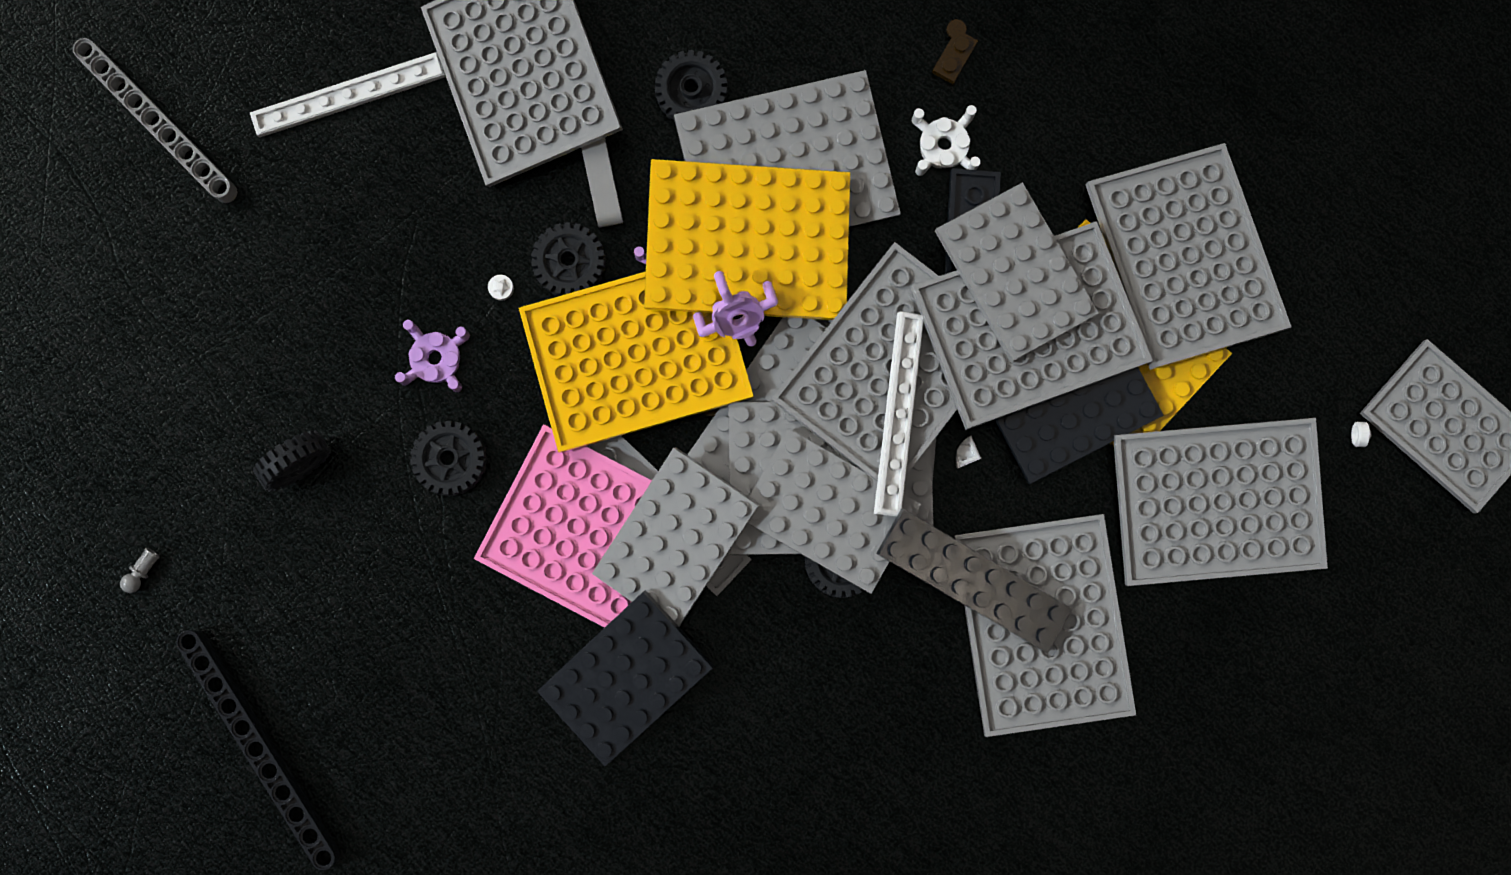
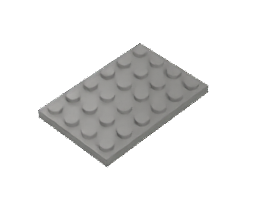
(1016, 272)
(1446, 425)
(823, 510)
(676, 536)

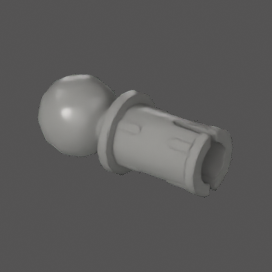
(131, 582)

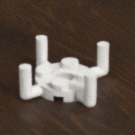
(948, 129)

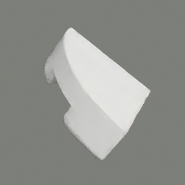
(966, 453)

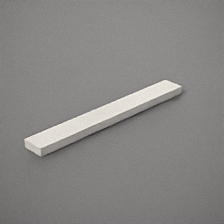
(347, 94)
(899, 414)

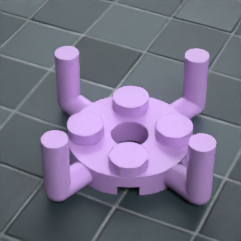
(734, 305)
(424, 347)

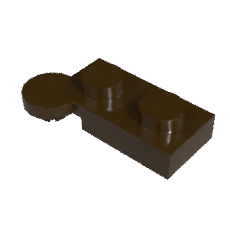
(955, 53)

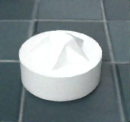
(500, 287)
(1360, 434)

